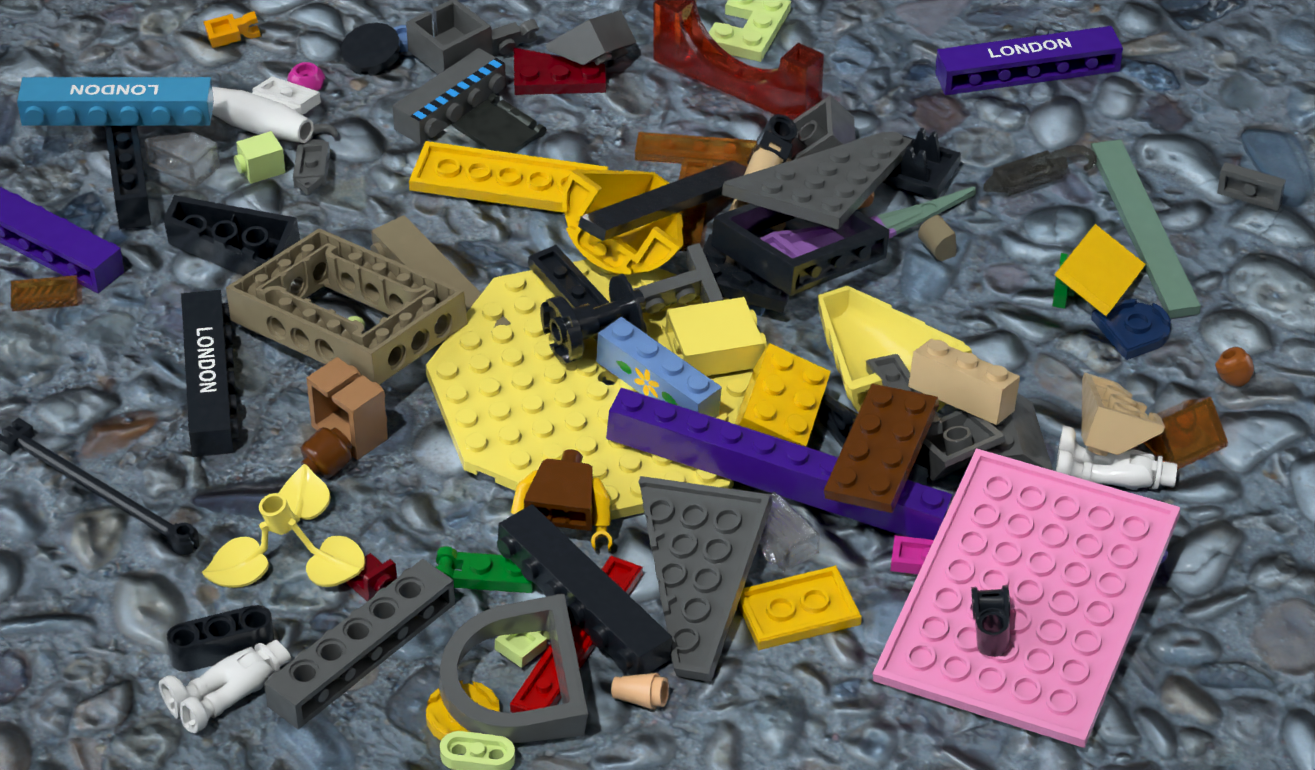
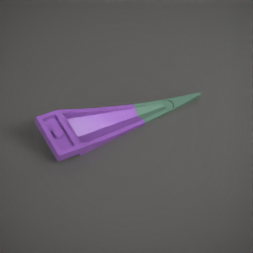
(805, 240)

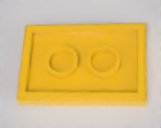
(1100, 269)
(798, 607)

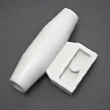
(270, 107)

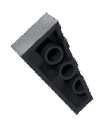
(228, 234)

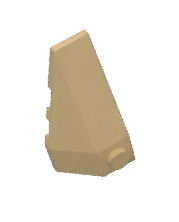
(1113, 419)

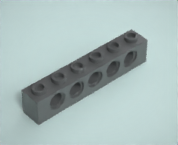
(359, 643)

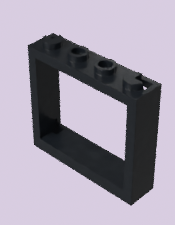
(862, 245)

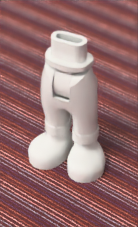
(1130, 469)
(222, 684)

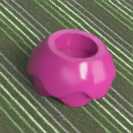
(307, 75)

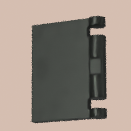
(499, 126)

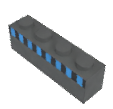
(449, 96)

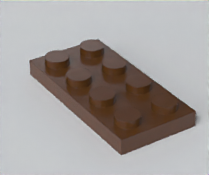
(881, 448)

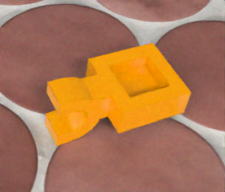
(227, 30)

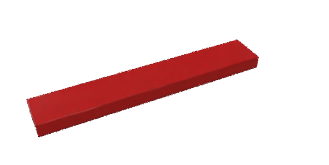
(542, 684)

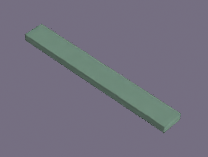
(1145, 229)

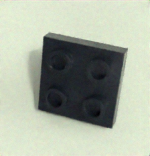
(925, 166)

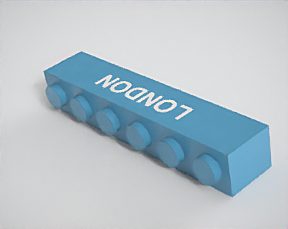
(115, 101)

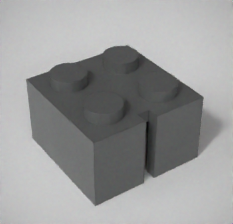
(455, 35)

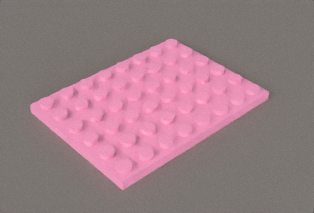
(1076, 584)

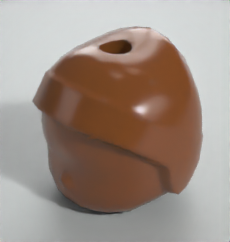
(1235, 367)

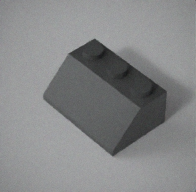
(1023, 436)

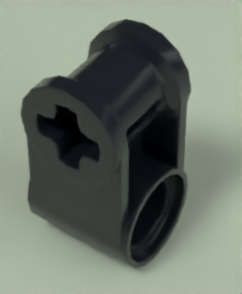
(992, 615)

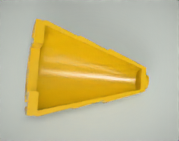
(634, 250)

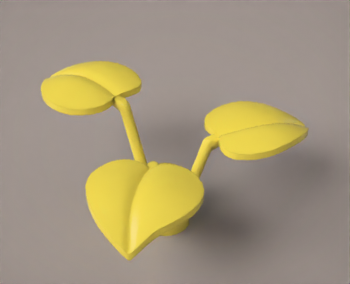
(303, 497)

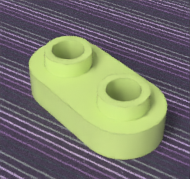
(478, 751)

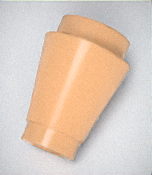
(642, 689)

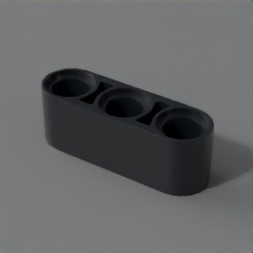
(217, 636)

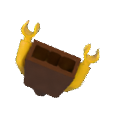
(567, 495)

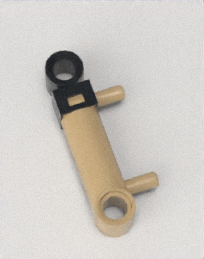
(770, 150)

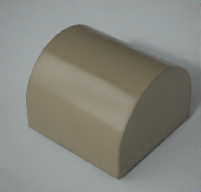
(938, 238)

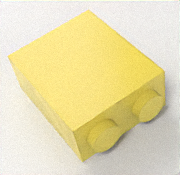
(716, 336)

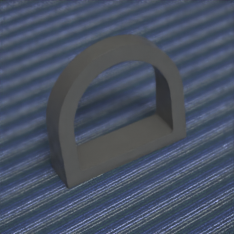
(539, 724)

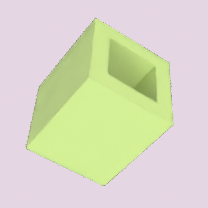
(260, 157)

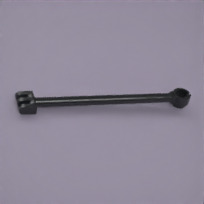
(20, 436)

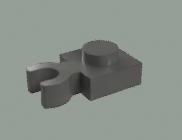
(510, 35)

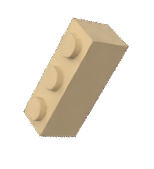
(964, 381)

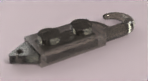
(1036, 170)

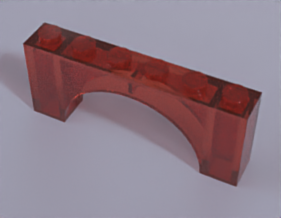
(687, 47)

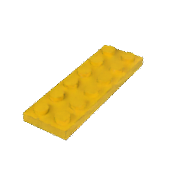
(493, 176)

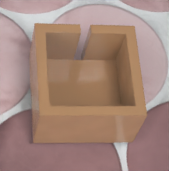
(349, 403)

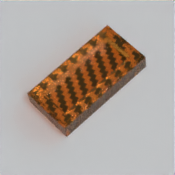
(44, 293)

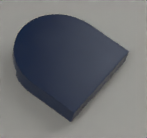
(1134, 327)

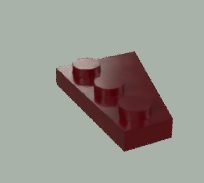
(555, 74)

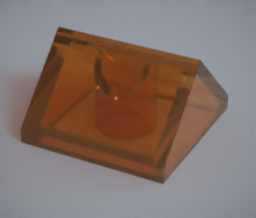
(1189, 432)

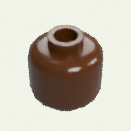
(326, 452)

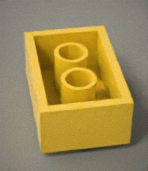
(783, 396)

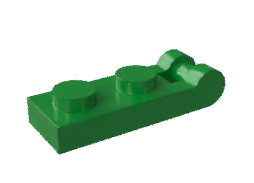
(482, 571)

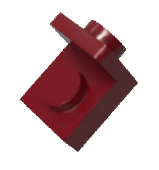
(373, 577)

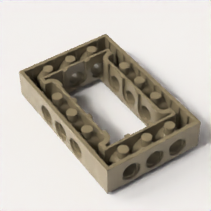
(275, 305)

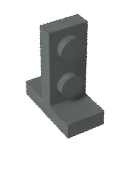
(684, 286)

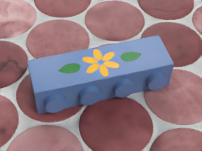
(655, 369)

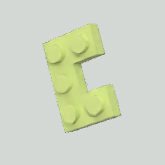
(763, 24)

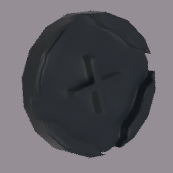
(371, 48)

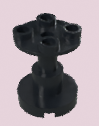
(573, 325)

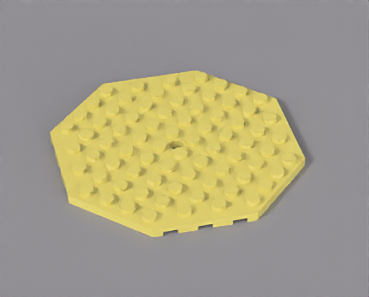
(519, 405)

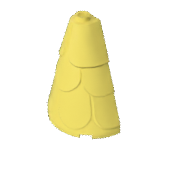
(868, 328)

